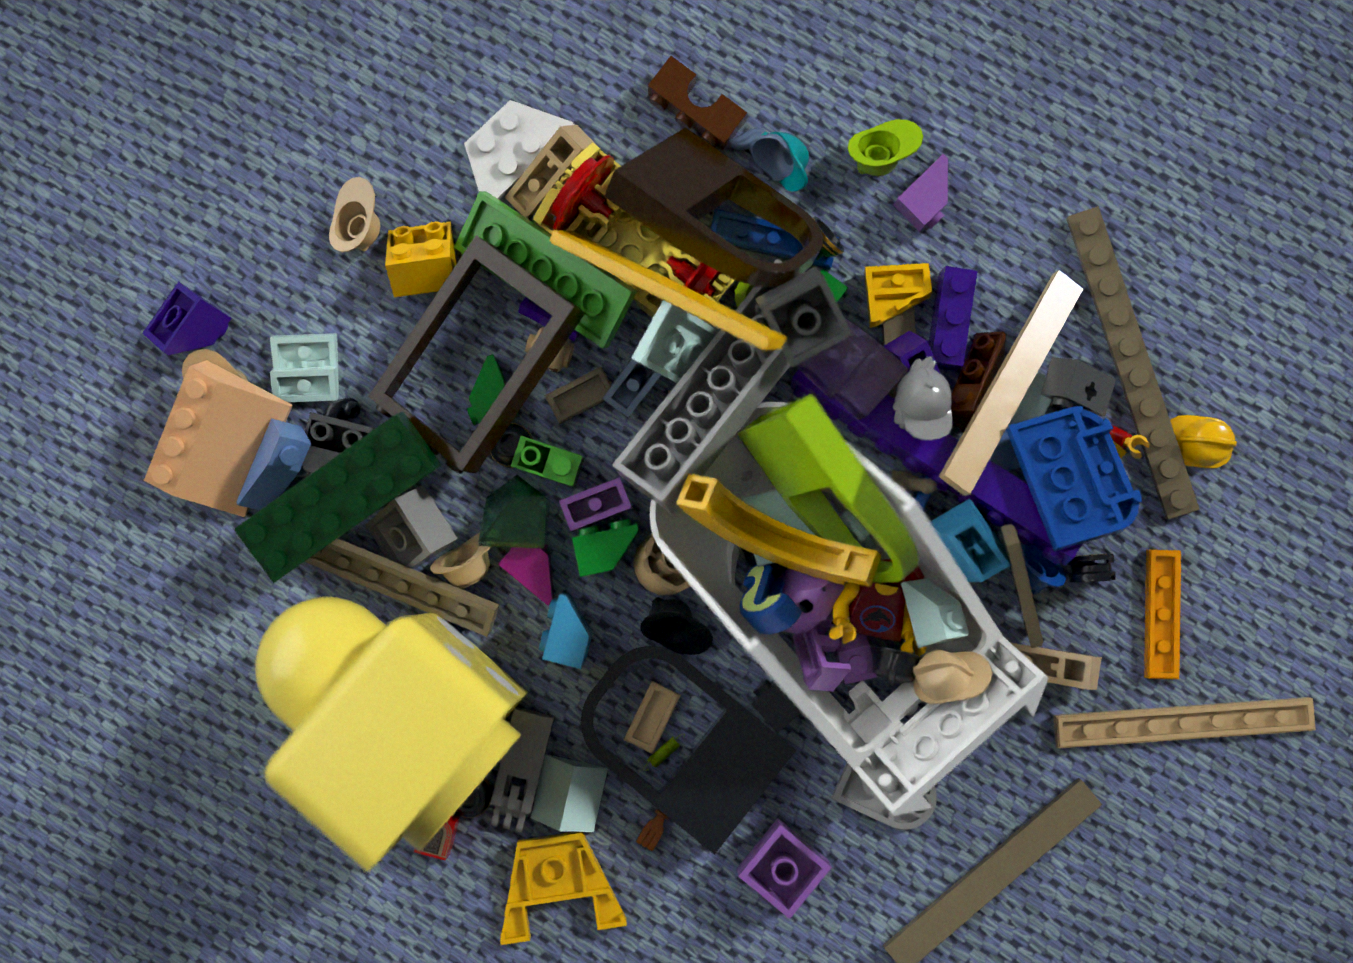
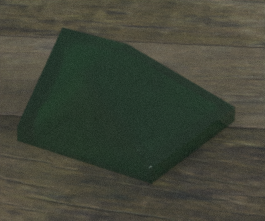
(515, 516)

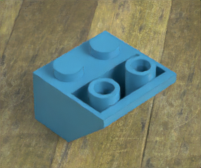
(971, 542)
(569, 634)

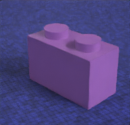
(595, 504)

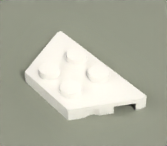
(509, 145)

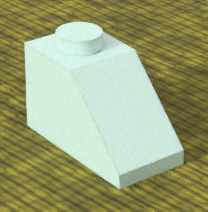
(933, 613)

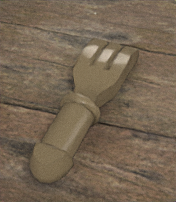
(913, 483)

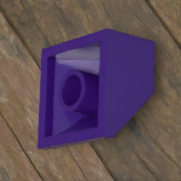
(186, 322)

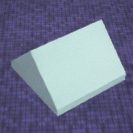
(568, 794)

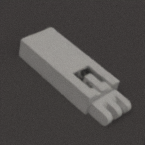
(521, 761)

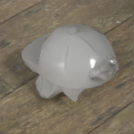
(923, 402)

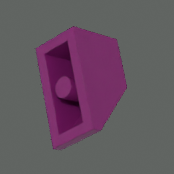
(532, 569)

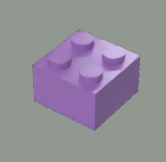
(783, 868)

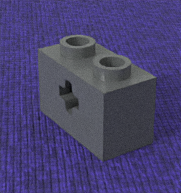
(1077, 384)

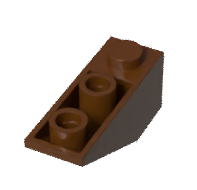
(976, 375)

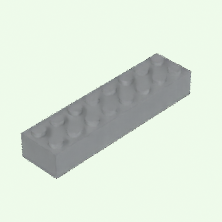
(702, 411)

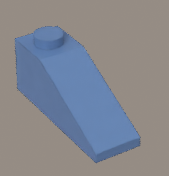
(274, 464)

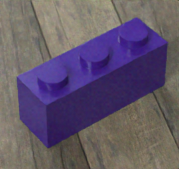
(952, 316)

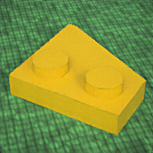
(895, 289)

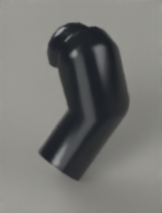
(343, 409)

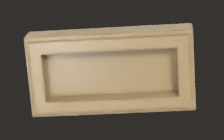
(652, 717)

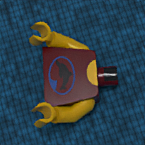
(873, 612)

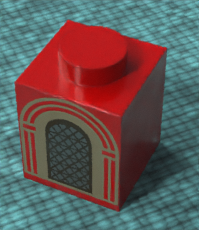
(442, 842)

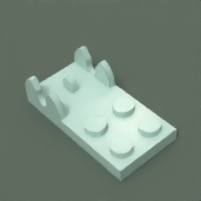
(673, 341)

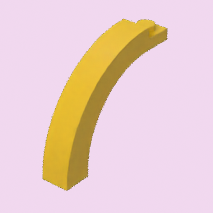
(754, 531)

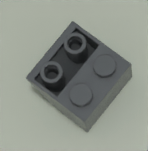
(328, 439)

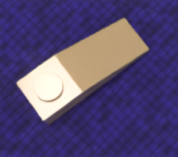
(547, 169)
(1063, 666)

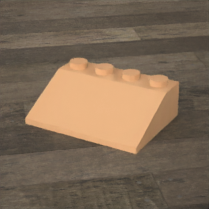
(213, 437)

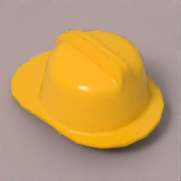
(1203, 440)

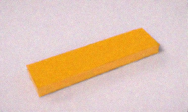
(1162, 614)

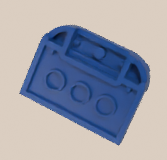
(1075, 476)

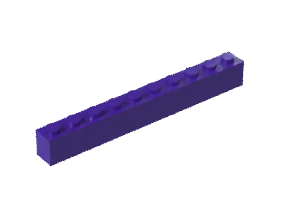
(996, 493)

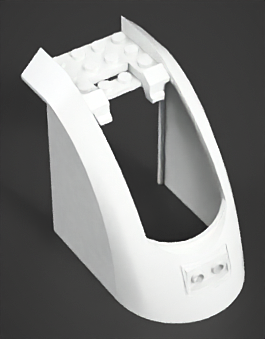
(890, 757)

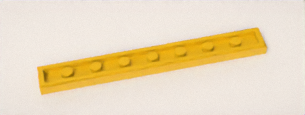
(668, 290)

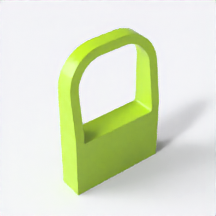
(806, 453)

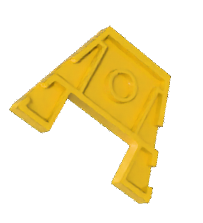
(554, 871)

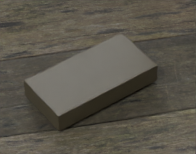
(578, 395)

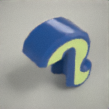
(764, 604)

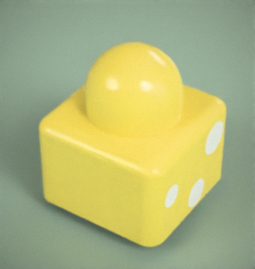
(382, 721)

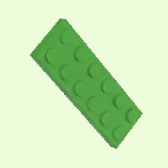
(582, 283)

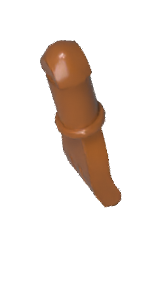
(652, 831)

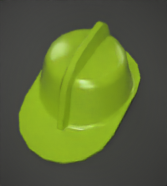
(883, 146)

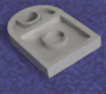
(857, 795)

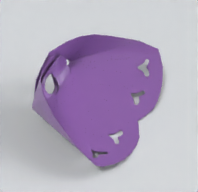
(805, 587)

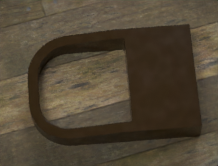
(688, 179)

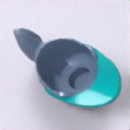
(776, 154)

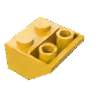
(419, 258)

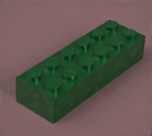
(337, 496)

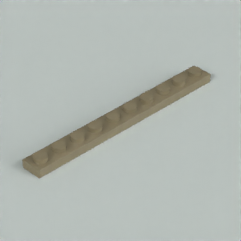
(1132, 362)

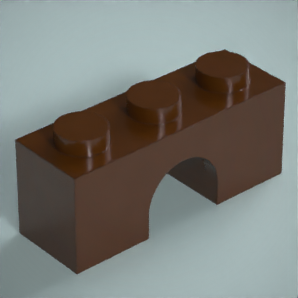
(715, 123)

